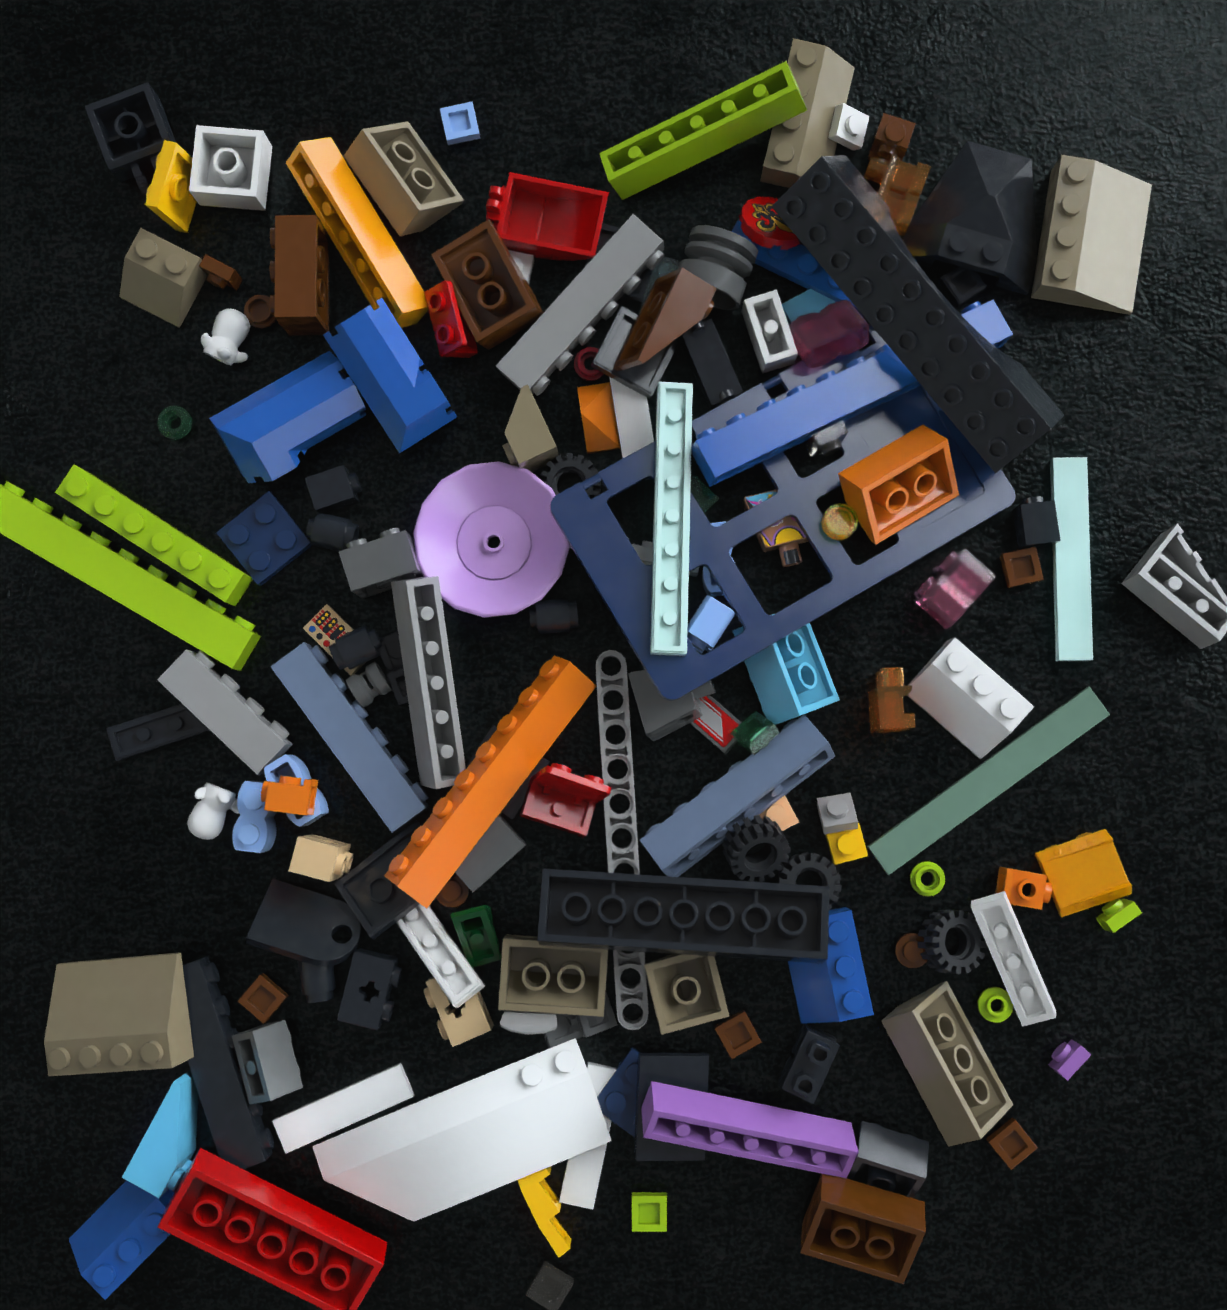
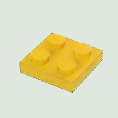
(169, 191)

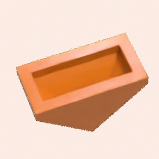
(598, 418)

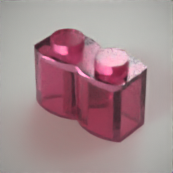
(829, 333)
(954, 588)

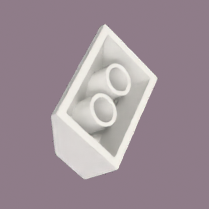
(968, 698)

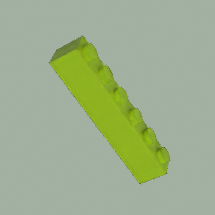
(703, 131)
(154, 535)

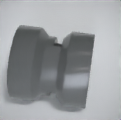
(363, 690)

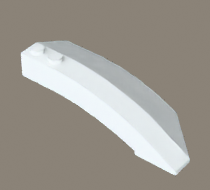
(471, 1136)

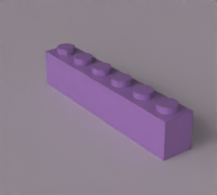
(748, 1130)

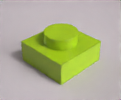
(1117, 914)
(649, 1212)

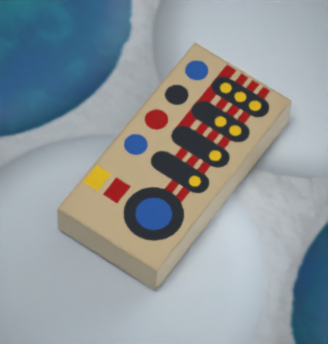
(327, 627)

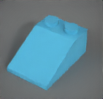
(168, 1142)

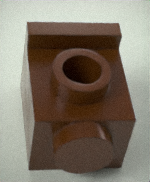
(891, 137)

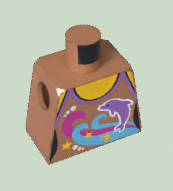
(782, 535)

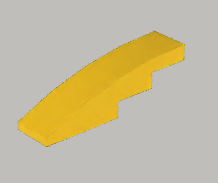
(544, 1206)

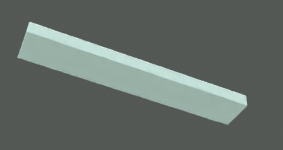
(1072, 560)

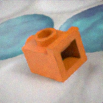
(290, 796)
(1012, 882)

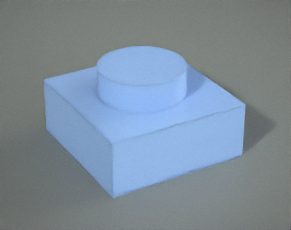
(460, 123)

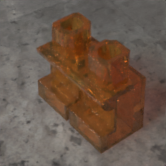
(899, 187)
(887, 702)

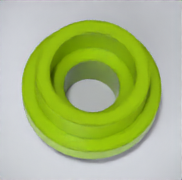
(937, 882)
(985, 1000)

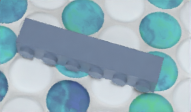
(350, 736)
(741, 793)

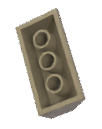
(802, 140)
(948, 1064)

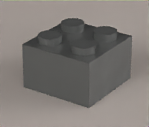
(377, 563)

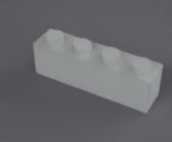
(225, 711)

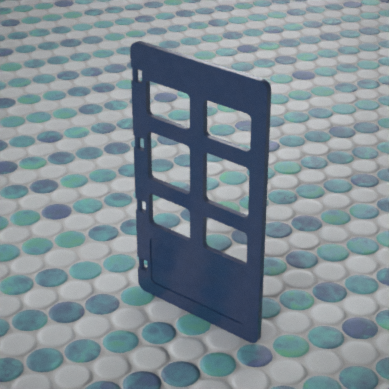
(627, 582)

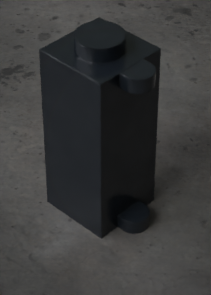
(710, 364)

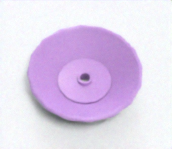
(462, 518)

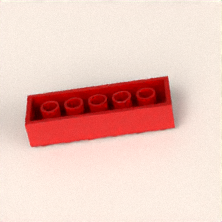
(273, 1234)

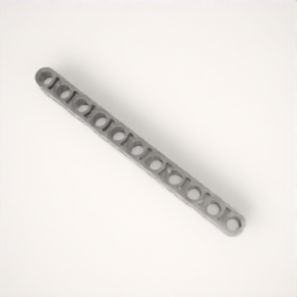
(616, 855)

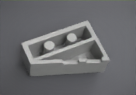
(1180, 589)

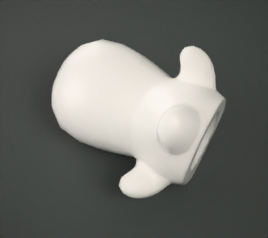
(227, 335)
(209, 814)

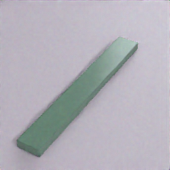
(988, 780)

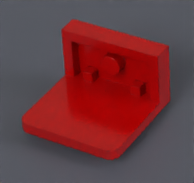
(563, 799)

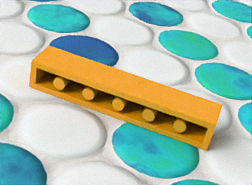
(357, 229)

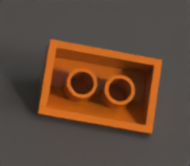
(900, 482)

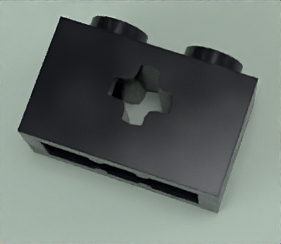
(356, 1003)

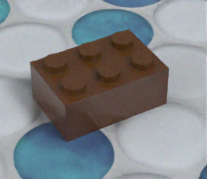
(300, 275)
(863, 1227)

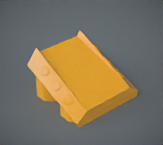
(1084, 872)

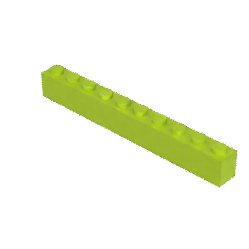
(124, 580)

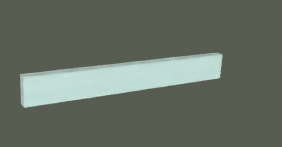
(671, 519)

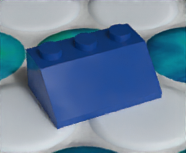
(839, 985)
(119, 1237)

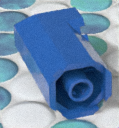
(389, 375)
(288, 417)

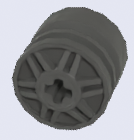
(721, 261)

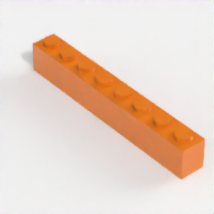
(490, 780)

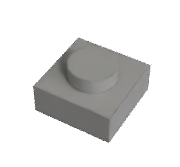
(837, 813)

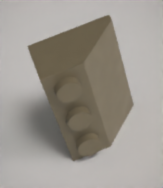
(402, 177)
(552, 978)

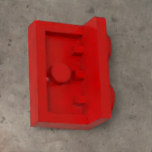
(449, 325)

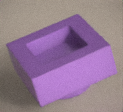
(1068, 1058)

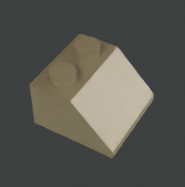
(161, 277)
(528, 436)
(685, 991)

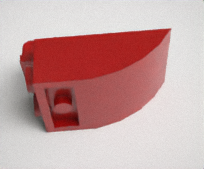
(547, 217)

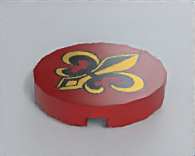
(764, 225)

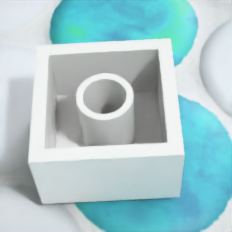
(230, 168)

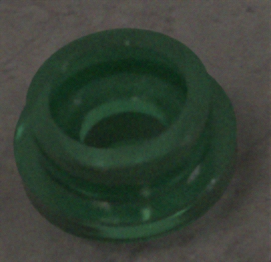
(166, 417)

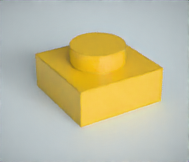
(846, 845)

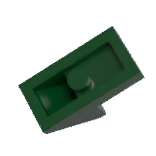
(477, 935)

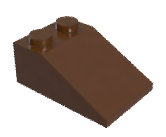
(488, 285)
(669, 311)

